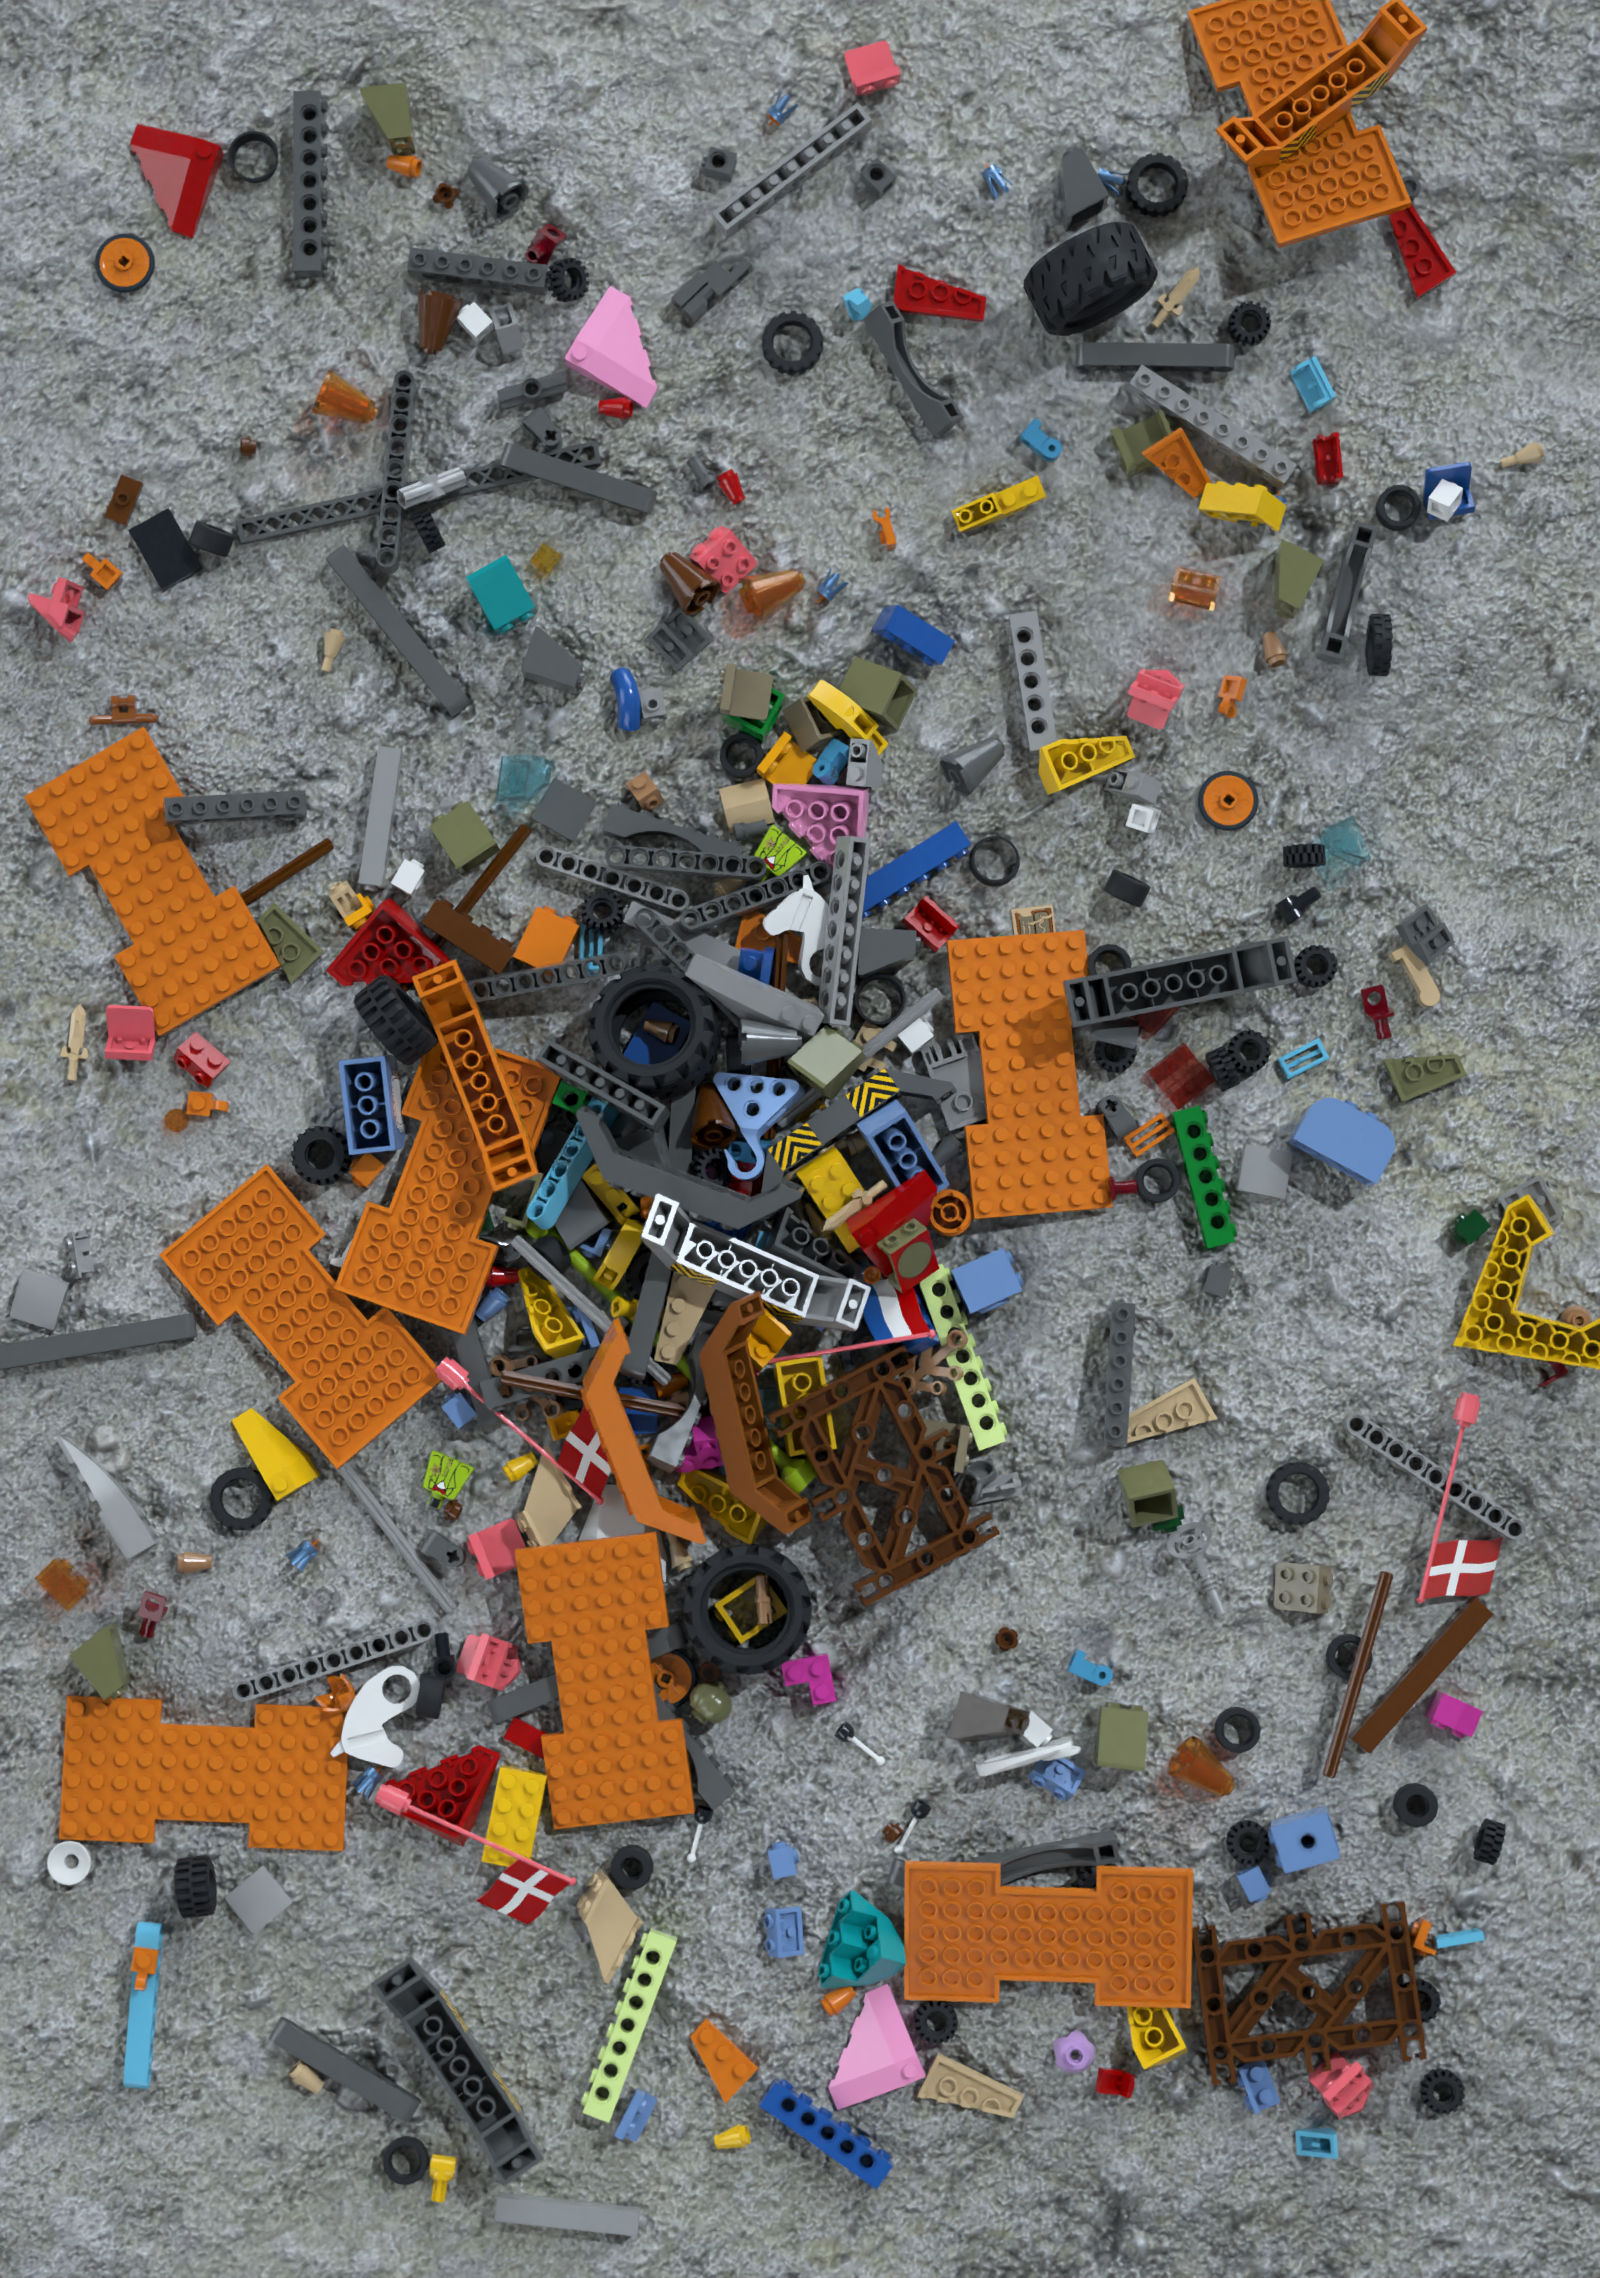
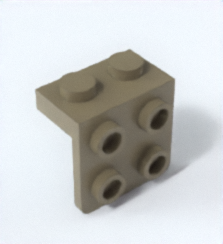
(744, 693)
(960, 1436)
(1302, 1587)

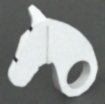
(805, 913)
(362, 1727)
(1053, 1750)

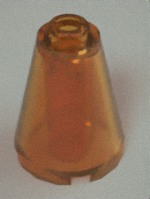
(343, 401)
(769, 591)
(1200, 1768)

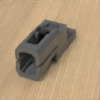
(706, 285)

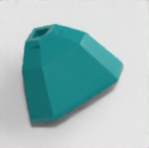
(860, 1946)

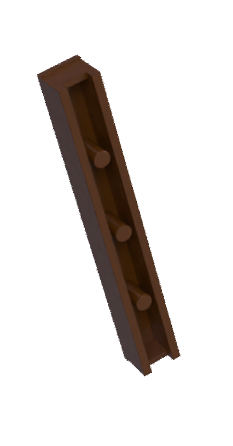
(1421, 1675)

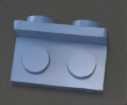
(586, 1327)
(1058, 1777)
(784, 1931)
(1258, 2086)
(635, 2116)

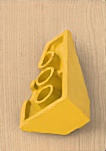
(1075, 760)
(549, 1317)
(276, 1456)
(714, 1495)
(1154, 2036)

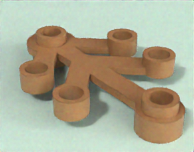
(929, 1366)
(504, 1390)

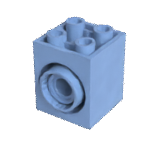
(987, 1281)
(1297, 1854)

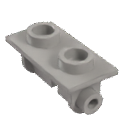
(76, 1246)
(1002, 1487)

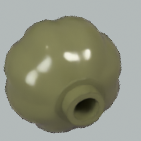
(710, 1702)

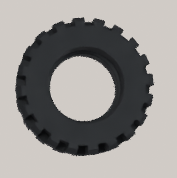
(395, 1020)

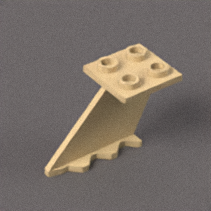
(548, 1504)
(609, 1923)

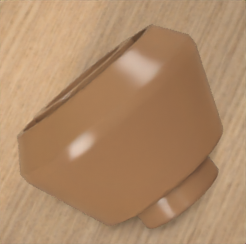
(1569, 1316)

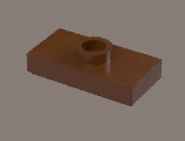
(124, 500)

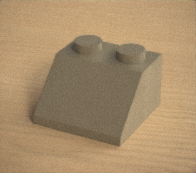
(810, 725)

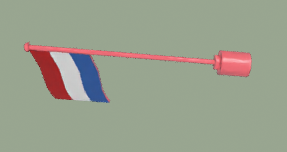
(889, 1316)

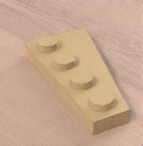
(681, 1315)
(963, 2086)

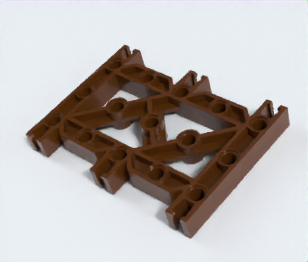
(909, 1482)
(1330, 2009)

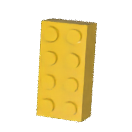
(831, 1188)
(792, 1381)
(515, 1814)

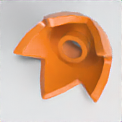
(341, 1695)

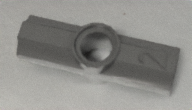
(547, 385)

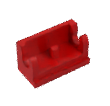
(1328, 459)

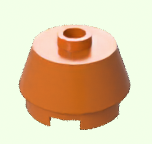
(950, 1213)

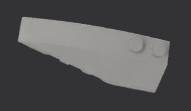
(754, 999)
(118, 1511)

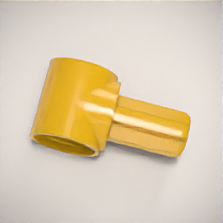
(441, 2170)

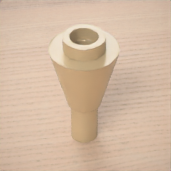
(1529, 454)
(332, 644)
(728, 886)
(817, 1222)
(680, 1557)

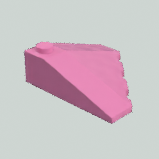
(612, 352)
(822, 814)
(878, 2053)

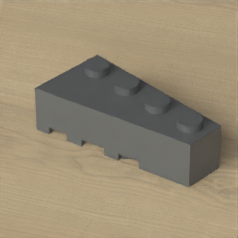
(800, 1245)

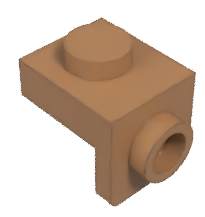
(645, 792)

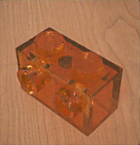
(1195, 588)
(64, 1583)

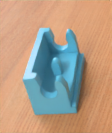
(1313, 384)

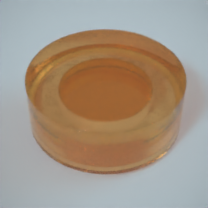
(176, 1120)

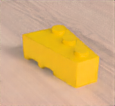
(1242, 503)

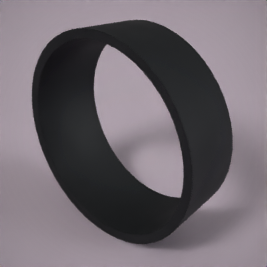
(245, 138)
(990, 882)
(881, 976)

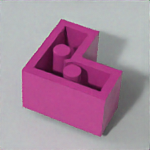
(703, 1449)
(814, 1670)
(1453, 1713)

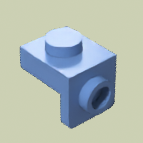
(603, 1241)

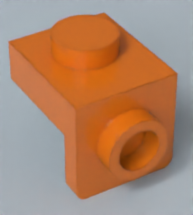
(1419, 1932)

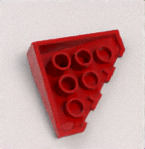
(180, 173)
(389, 946)
(891, 1212)
(450, 1792)

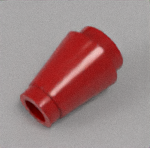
(618, 407)
(731, 486)
(502, 1276)

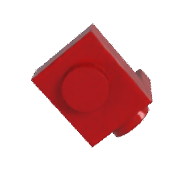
(1115, 2082)

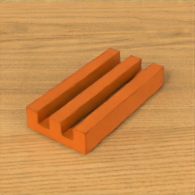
(1165, 1123)

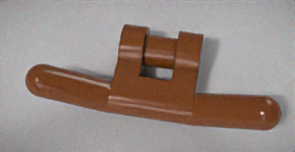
(127, 717)

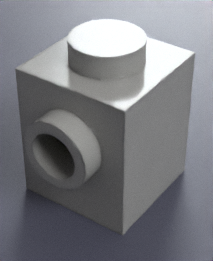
(653, 705)

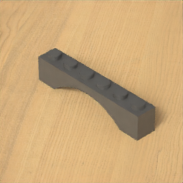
(888, 331)
(1346, 593)
(627, 824)
(668, 1445)
(711, 1782)
(1083, 1850)

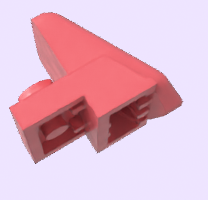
(62, 609)
(1154, 696)
(489, 1661)
(1344, 2087)

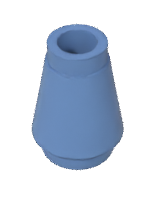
(492, 1304)

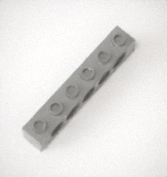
(1028, 624)

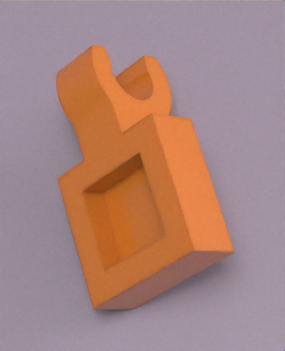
(887, 534)
(103, 572)
(1231, 691)
(202, 1104)
(144, 1963)

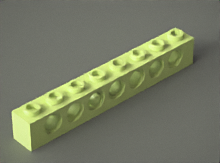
(982, 1438)
(603, 2107)

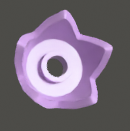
(1074, 2041)

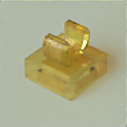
(546, 559)

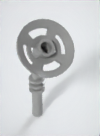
(1196, 1549)

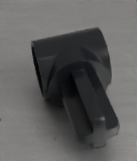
(1294, 907)
(443, 1654)

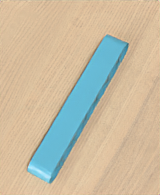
(565, 1172)
(142, 2014)

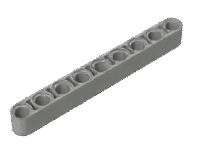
(1422, 1474)
(324, 1665)

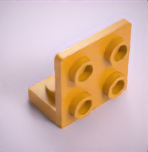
(787, 763)
(766, 1339)

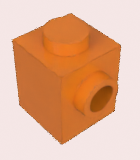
(366, 1170)

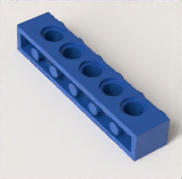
(872, 2173)

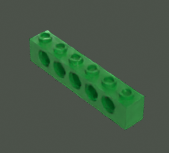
(1211, 1236)

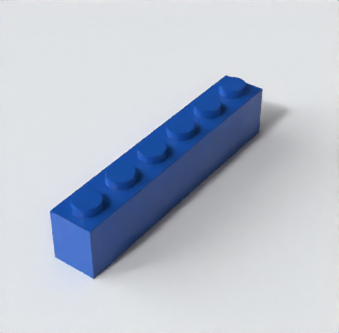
(914, 867)

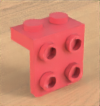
(872, 68)
(723, 558)
(130, 1033)
(496, 1548)

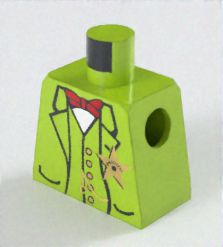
(779, 853)
(445, 1478)

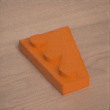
(1179, 461)
(722, 2058)

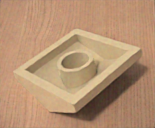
(746, 803)

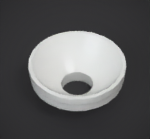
(57, 1865)

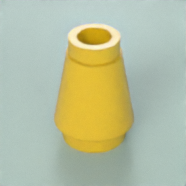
(519, 1467)
(733, 2138)

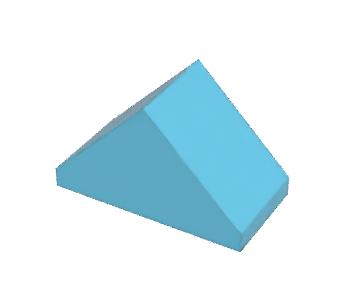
(1317, 2142)

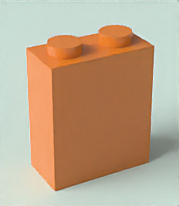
(546, 939)

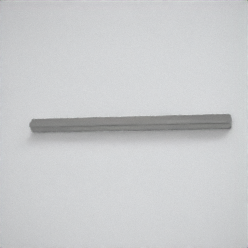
(871, 1048)
(578, 1299)
(397, 1538)

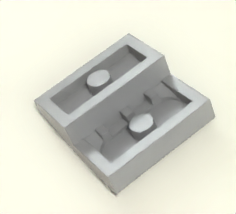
(1264, 1171)
(1540, 1194)
(39, 1299)
(258, 1900)

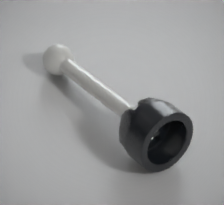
(846, 1733)
(920, 1811)
(702, 1816)

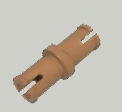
(763, 1599)

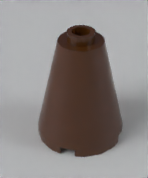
(435, 319)
(689, 583)
(711, 1119)

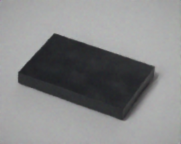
(165, 549)

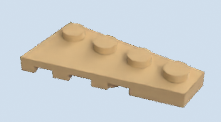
(1171, 1411)

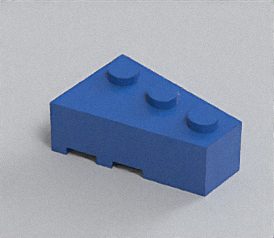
(913, 635)

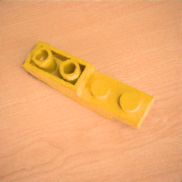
(999, 505)
(846, 714)

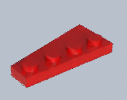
(1420, 252)
(936, 298)

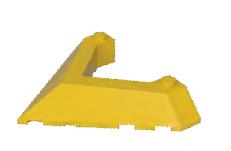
(1493, 1314)

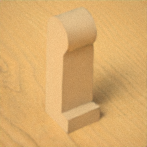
(1419, 976)

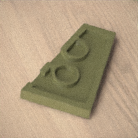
(291, 944)
(1422, 1074)

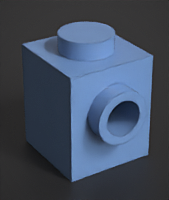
(459, 1408)
(783, 1859)
(1254, 1883)

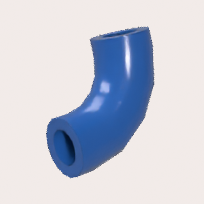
(627, 698)

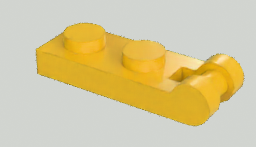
(610, 1196)

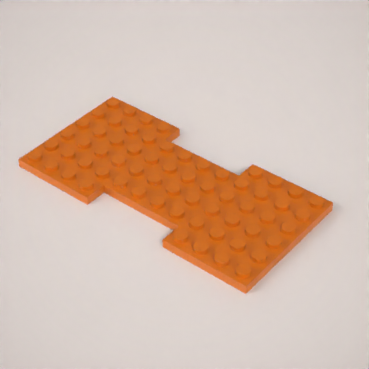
(1342, 171)
(186, 940)
(1035, 1144)
(426, 1247)
(346, 1369)
(595, 1610)
(134, 1769)
(1122, 1936)

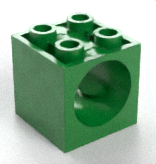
(759, 728)

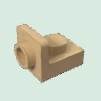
(344, 898)

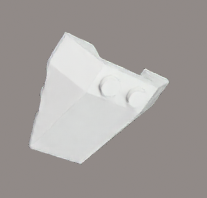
(613, 1520)

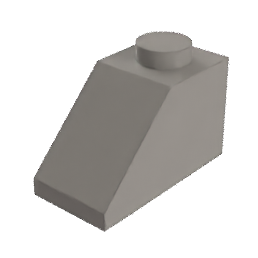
(507, 328)

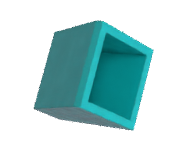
(501, 595)

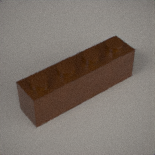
(467, 936)

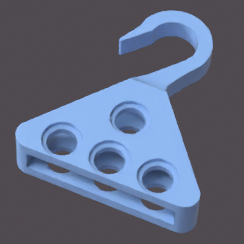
(770, 1111)

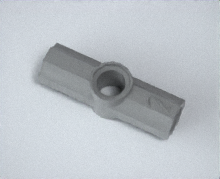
(431, 488)

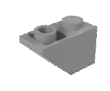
(864, 764)
(1133, 785)

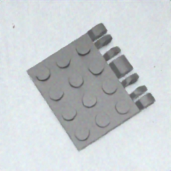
(965, 1073)

